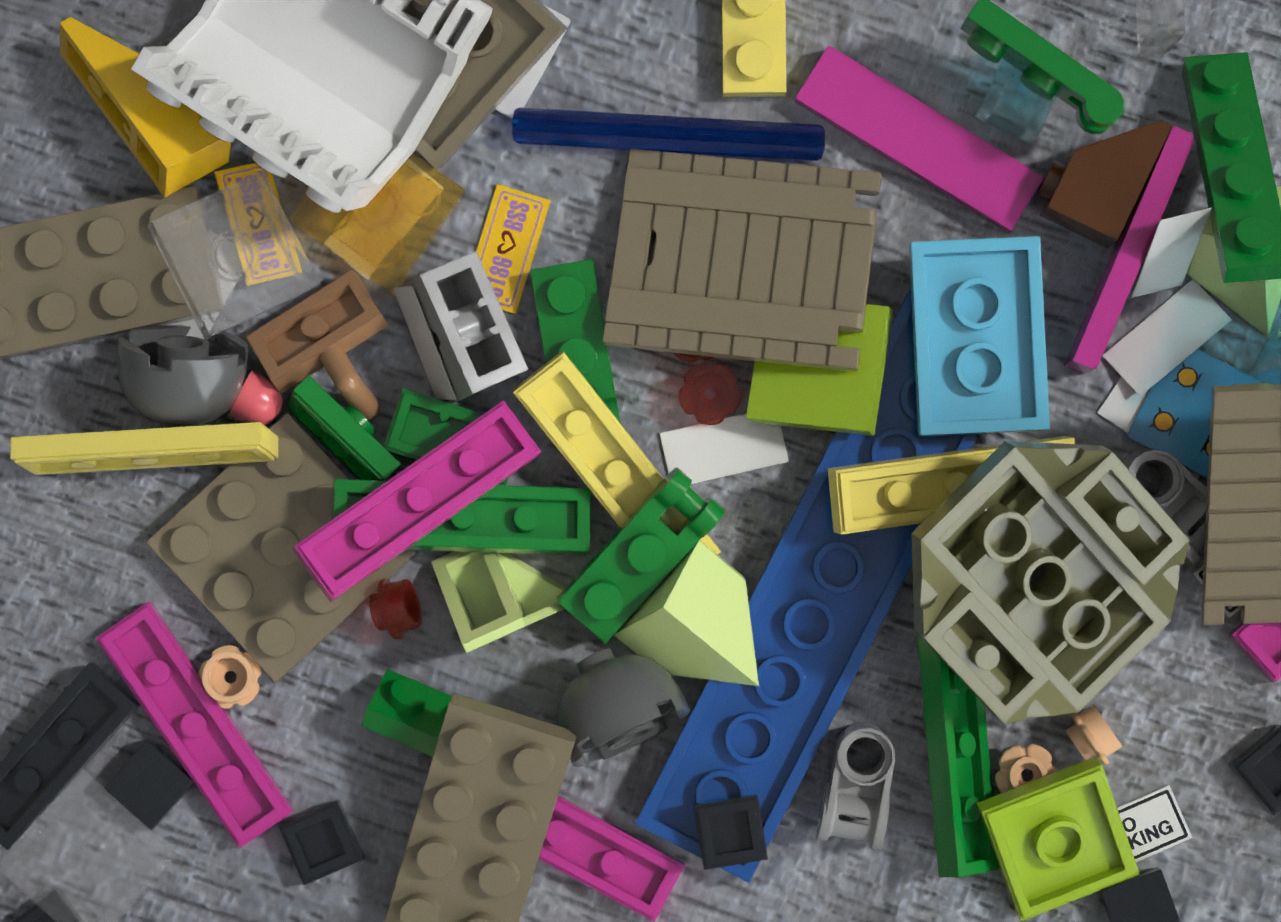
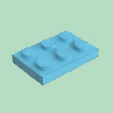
(979, 336)

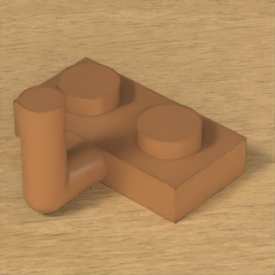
(318, 336)

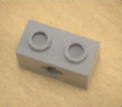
(468, 326)

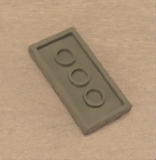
(87, 275)
(481, 816)

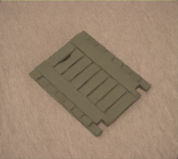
(742, 259)
(1243, 505)

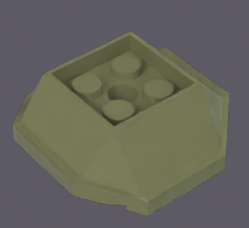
(1103, 587)

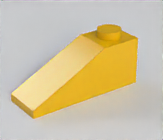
(160, 136)

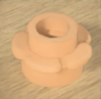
(230, 659)
(1093, 735)
(1017, 759)

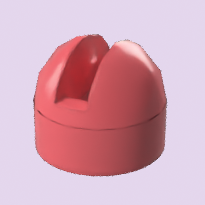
(257, 400)

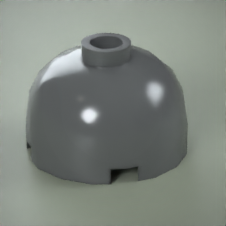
(181, 376)
(617, 704)

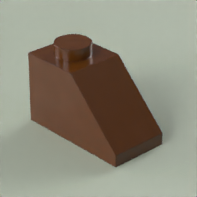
(1102, 183)

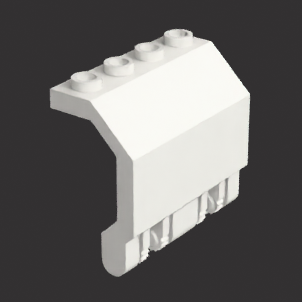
(318, 83)

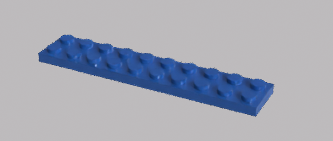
(809, 632)

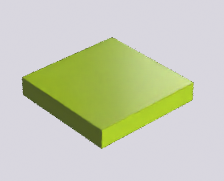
(826, 396)
(1058, 838)

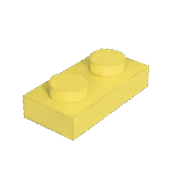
(753, 48)

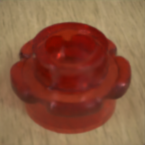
(716, 377)
(395, 607)

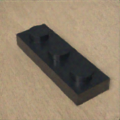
(59, 748)

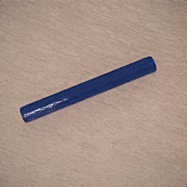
(668, 134)

